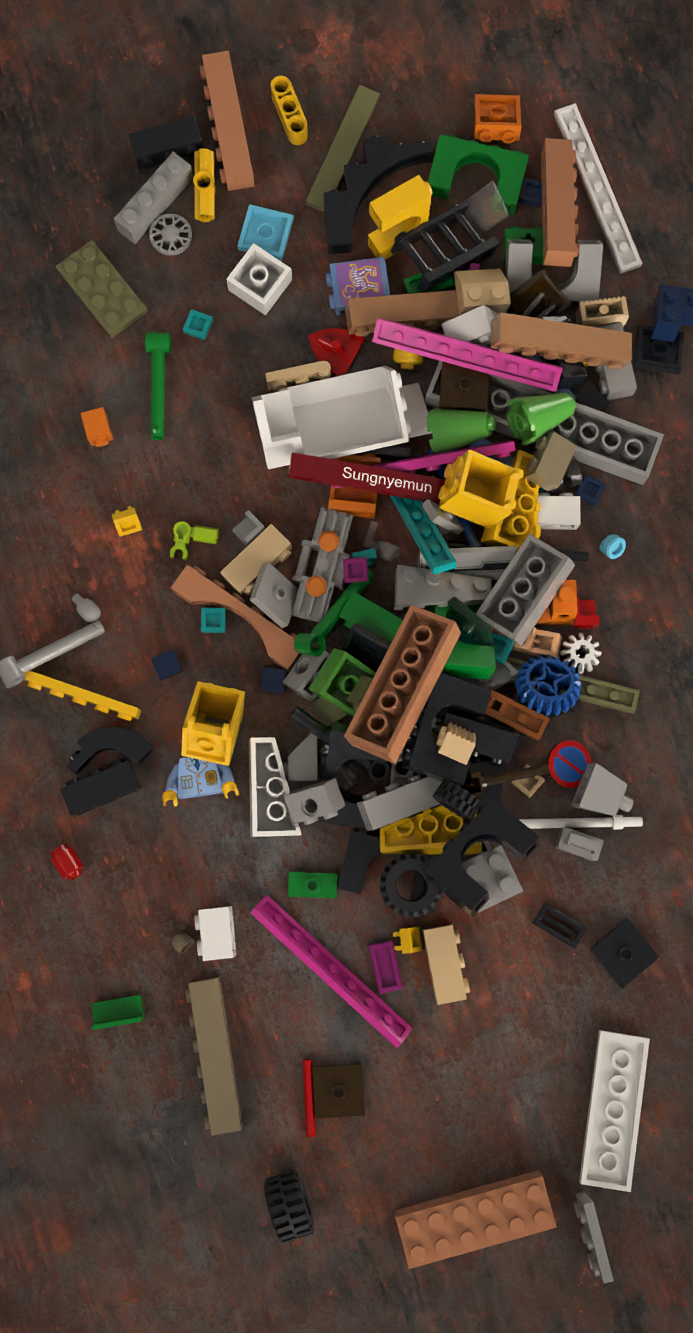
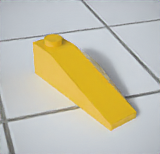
(523, 518)
(424, 833)

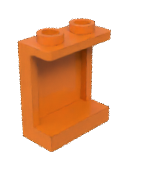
(354, 501)

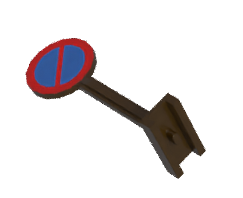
(564, 765)

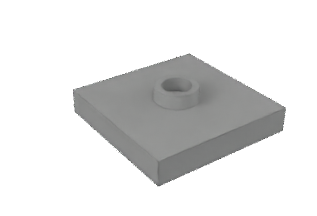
(274, 594)

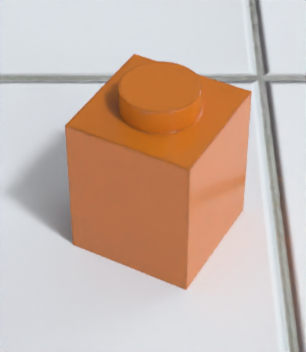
(97, 427)

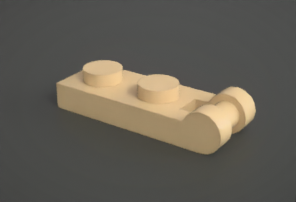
(298, 375)

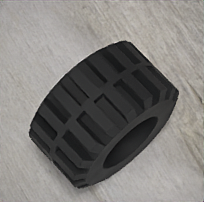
(389, 892)
(288, 1206)

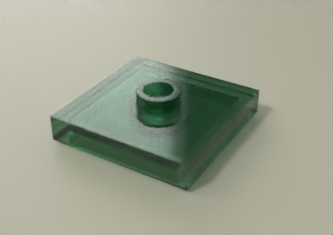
(470, 622)

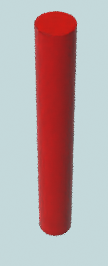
(309, 1098)

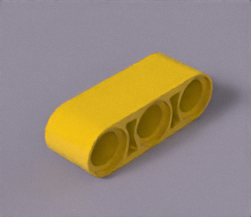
(288, 100)

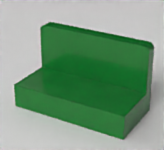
(117, 1012)

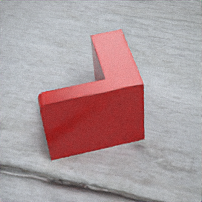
(586, 615)

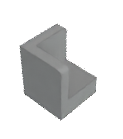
(248, 529)

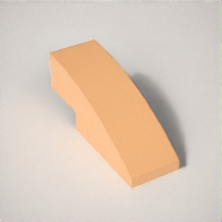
(538, 643)

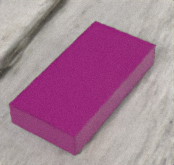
(385, 966)

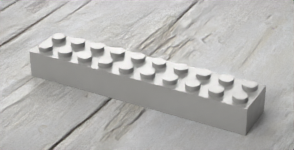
(600, 437)

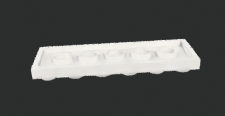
(614, 1111)

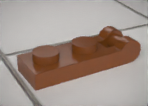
(516, 716)

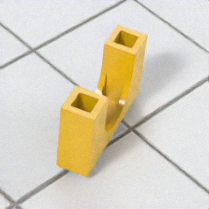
(398, 212)

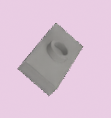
(442, 518)

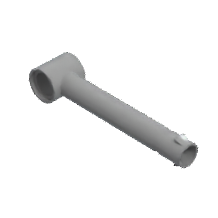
(13, 671)

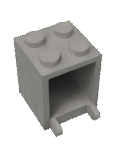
(494, 874)

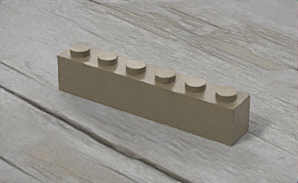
(215, 1056)

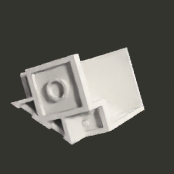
(339, 416)

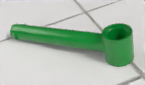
(157, 344)
(314, 642)

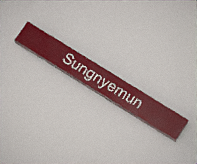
(364, 477)

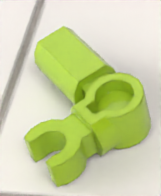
(184, 532)

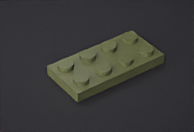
(101, 289)

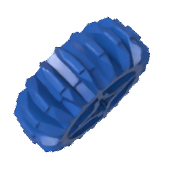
(552, 679)

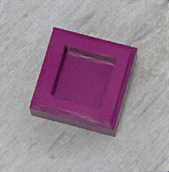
(355, 569)

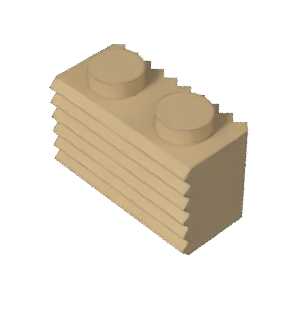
(602, 312)
(456, 743)

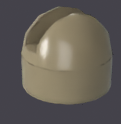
(182, 942)

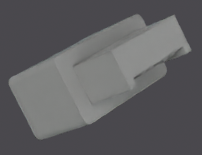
(579, 844)

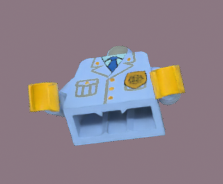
(198, 778)

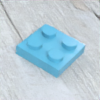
(267, 230)

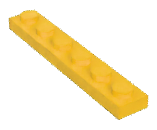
(82, 696)

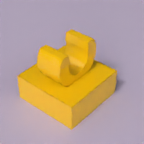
(126, 521)
(410, 940)

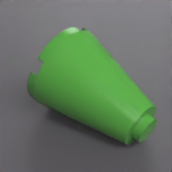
(538, 414)
(457, 428)

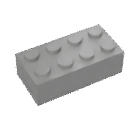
(525, 589)

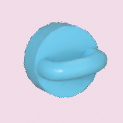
(612, 546)

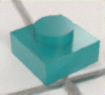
(198, 324)
(370, 554)
(213, 620)

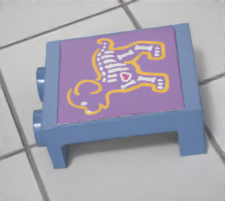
(356, 280)

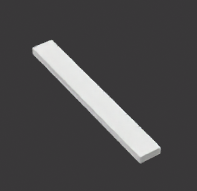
(598, 190)

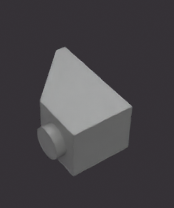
(303, 762)

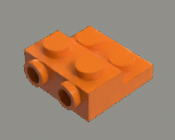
(497, 118)

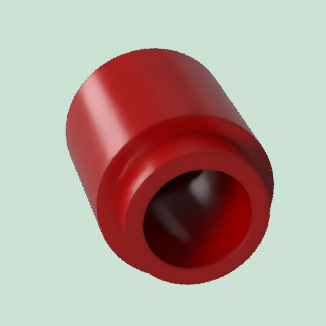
(66, 862)

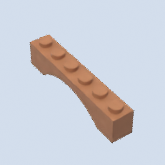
(199, 590)

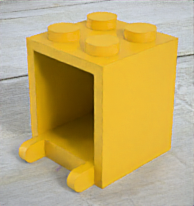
(479, 489)
(207, 739)

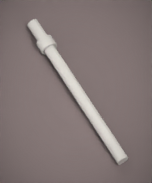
(615, 822)

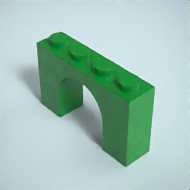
(455, 153)
(467, 659)

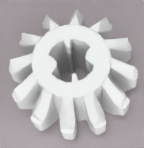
(579, 643)

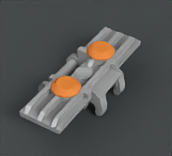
(330, 541)

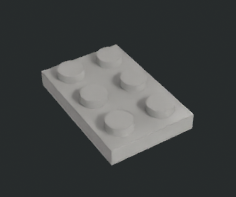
(592, 1237)

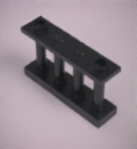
(434, 277)

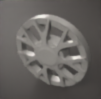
(170, 234)

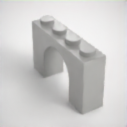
(580, 286)

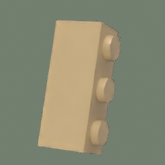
(244, 569)
(445, 964)

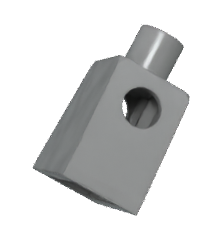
(601, 792)

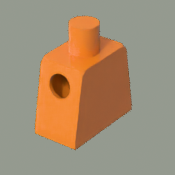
(564, 604)

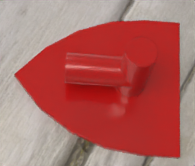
(336, 348)

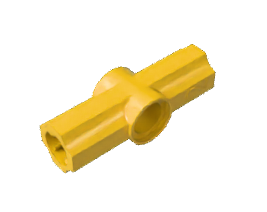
(204, 173)

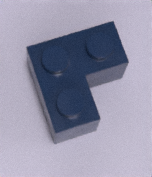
(671, 309)

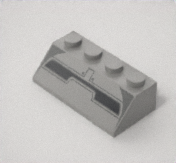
(478, 561)

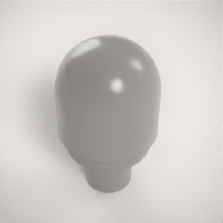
(86, 608)

